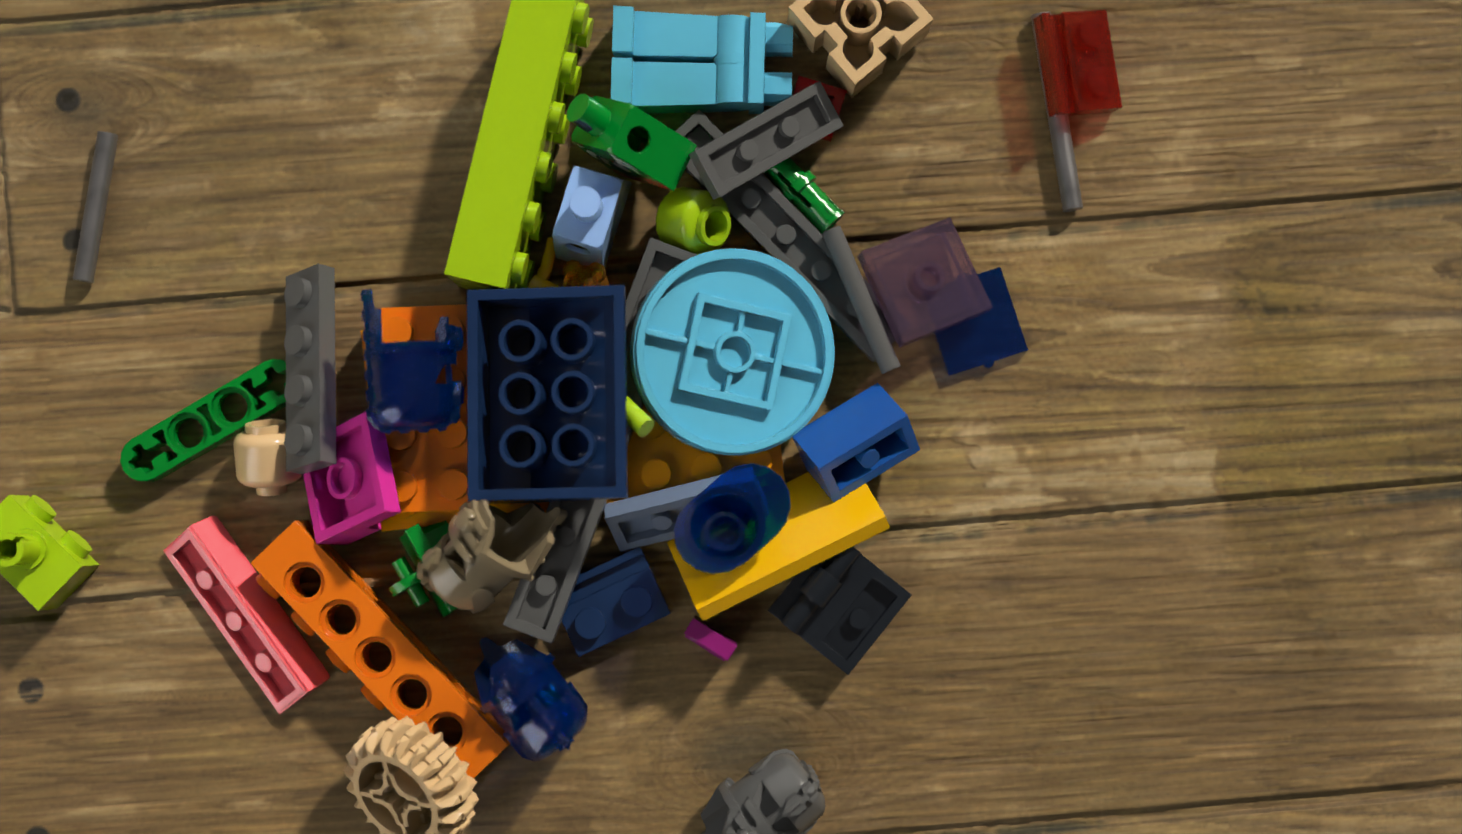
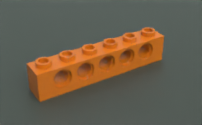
(280, 575)

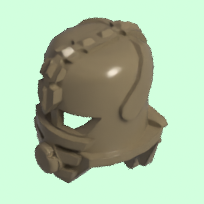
(487, 552)

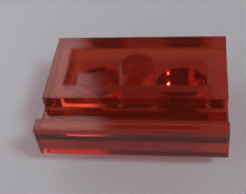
(1077, 63)

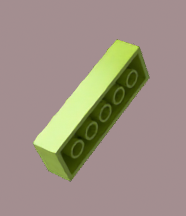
(518, 144)

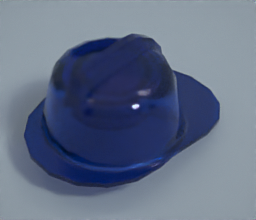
(732, 518)

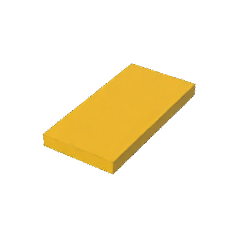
(810, 536)

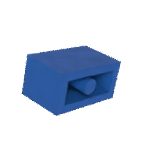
(856, 442)

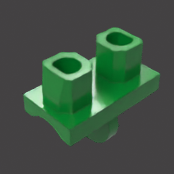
(416, 543)

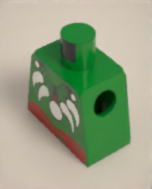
(614, 132)

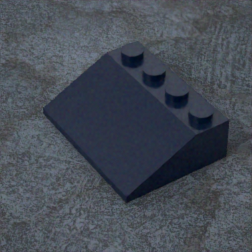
(547, 394)

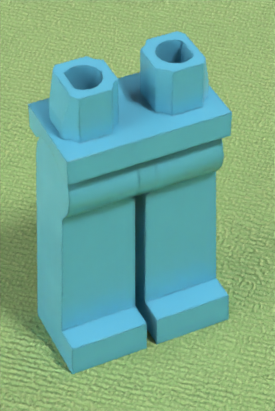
(697, 61)

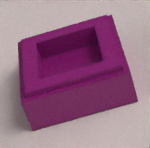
(710, 639)

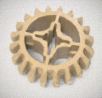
(410, 780)

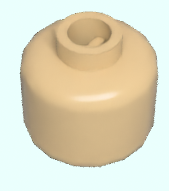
(262, 457)

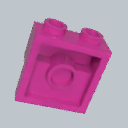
(357, 491)

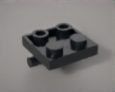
(840, 606)

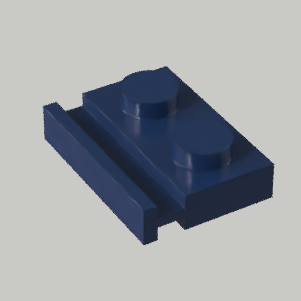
(613, 602)

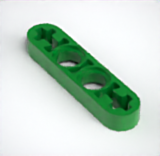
(209, 414)

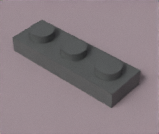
(766, 140)

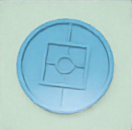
(732, 352)

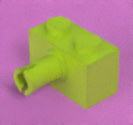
(39, 554)

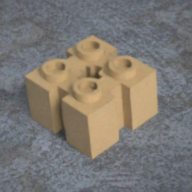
(854, 52)

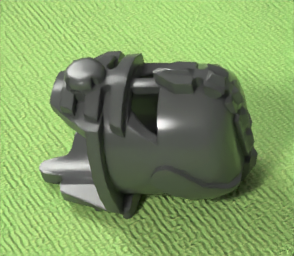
(773, 798)

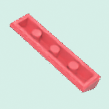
(246, 613)

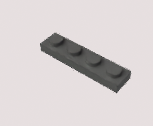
(310, 369)

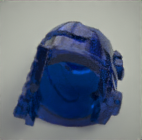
(404, 376)
(529, 699)

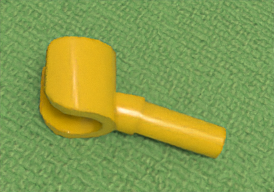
(540, 279)

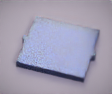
(986, 336)

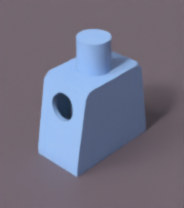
(589, 216)

